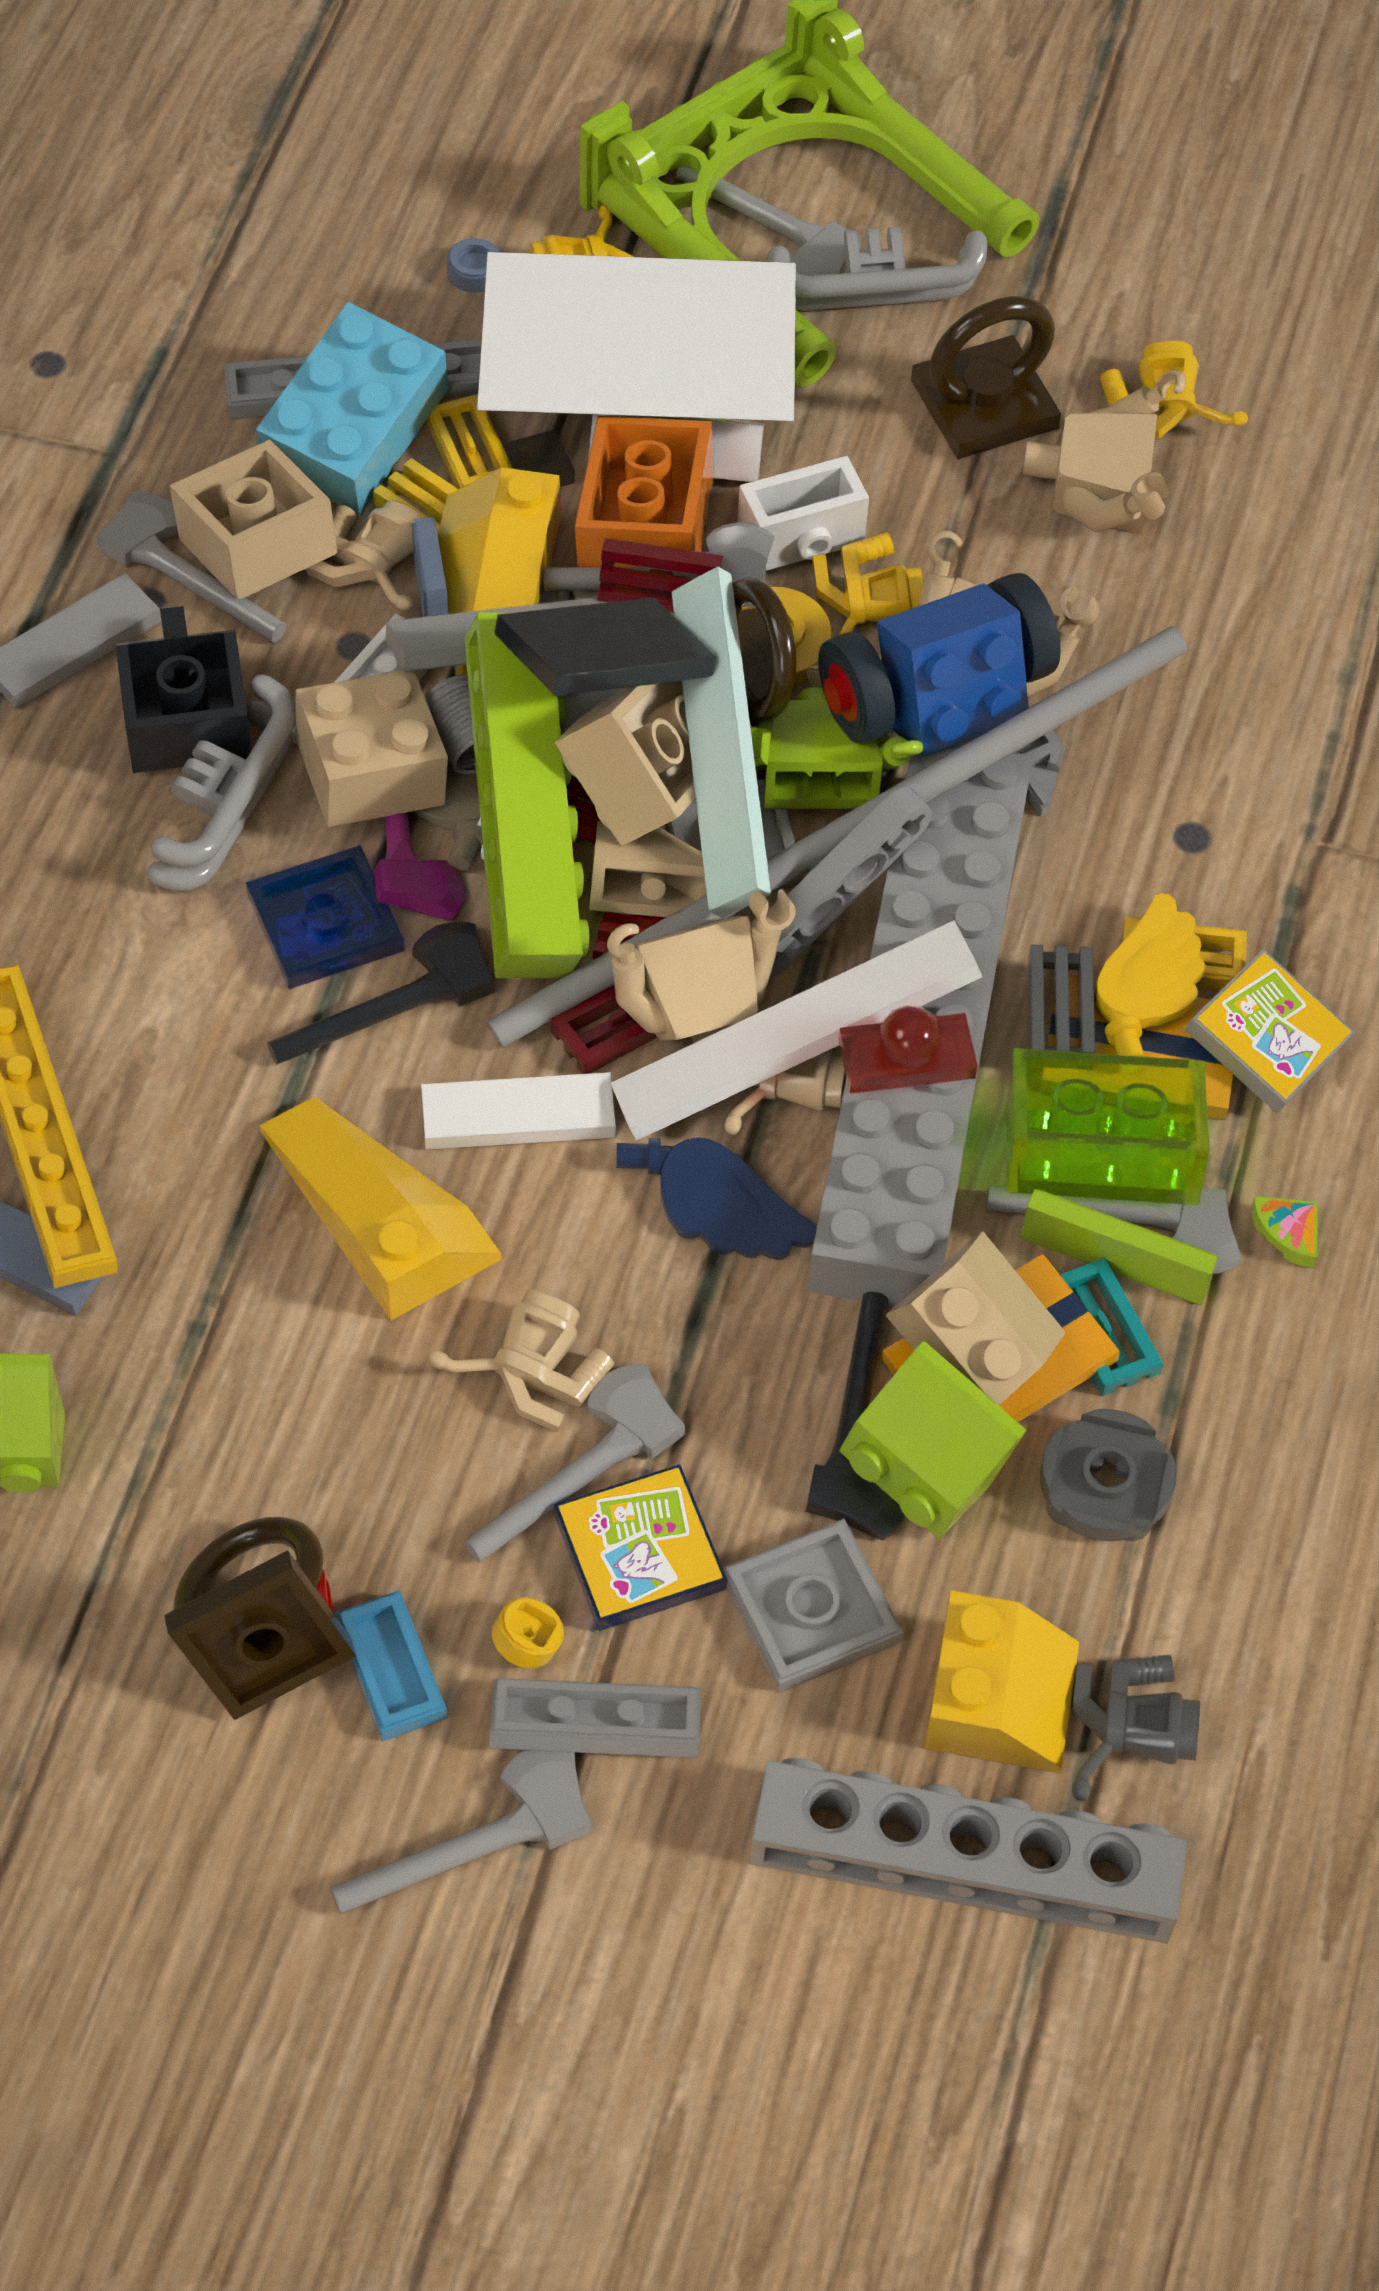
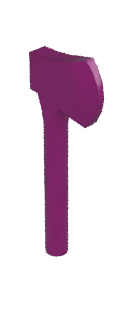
(421, 886)

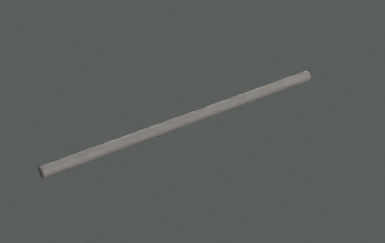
(811, 850)

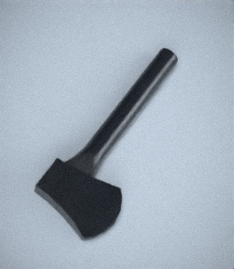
(455, 973)
(835, 1487)

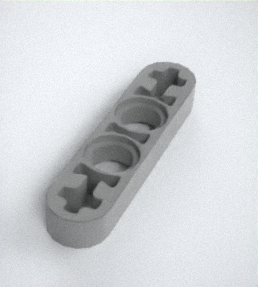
(851, 870)

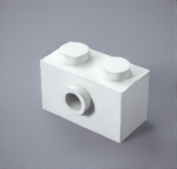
(807, 510)

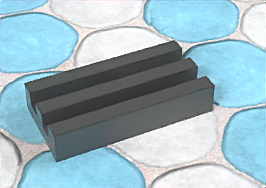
(1061, 962)

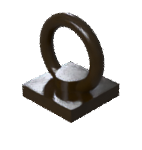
(992, 389)
(766, 650)
(263, 1626)

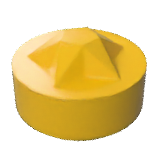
(527, 1632)

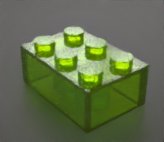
(1106, 1126)

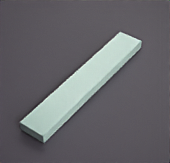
(722, 749)

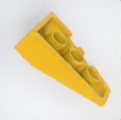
(499, 540)
(383, 1213)

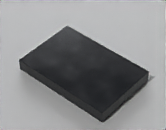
(604, 646)

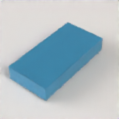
(392, 1666)

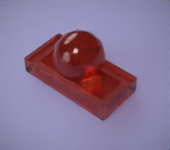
(907, 1050)

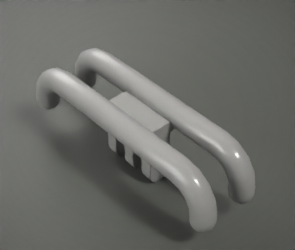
(881, 277)
(226, 790)

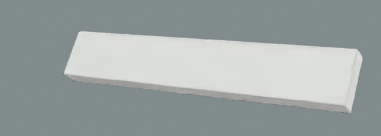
(793, 1030)

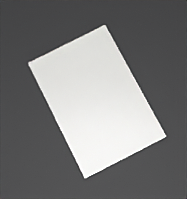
(638, 336)

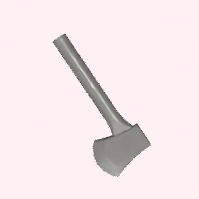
(820, 246)
(139, 536)
(741, 544)
(1197, 1225)
(640, 1424)
(548, 1812)

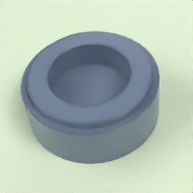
(469, 263)

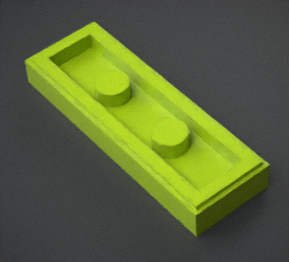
(1126, 1246)

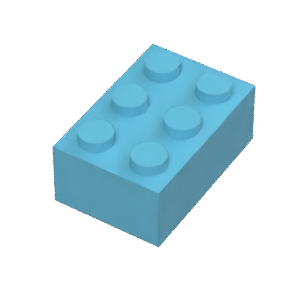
(356, 405)

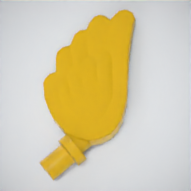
(1150, 975)

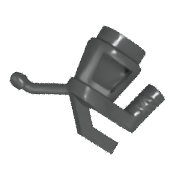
(1147, 1725)

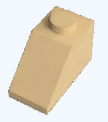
(646, 875)

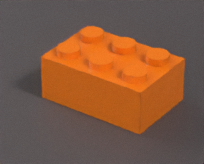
(645, 485)

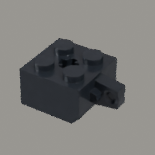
(181, 694)

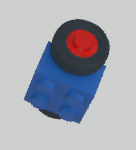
(943, 666)

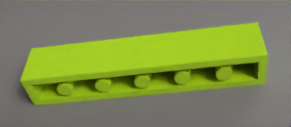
(523, 812)

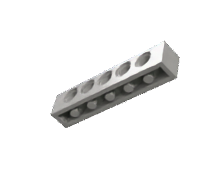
(996, 1880)

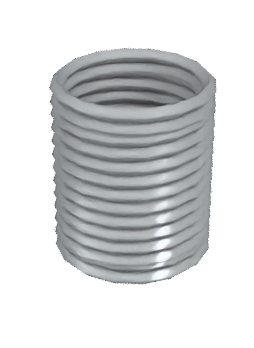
(452, 716)

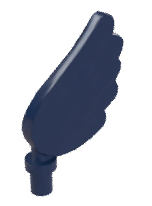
(719, 1198)

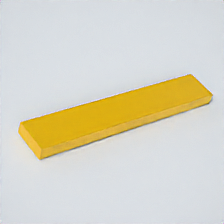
(46, 1146)

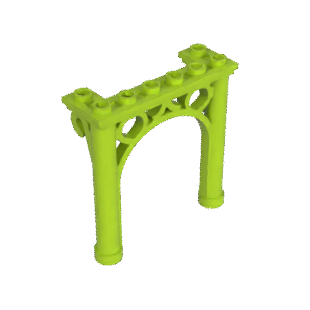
(814, 64)

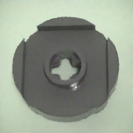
(1100, 1511)

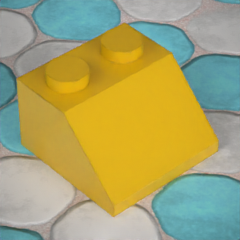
(1001, 1684)

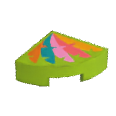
(1289, 1227)

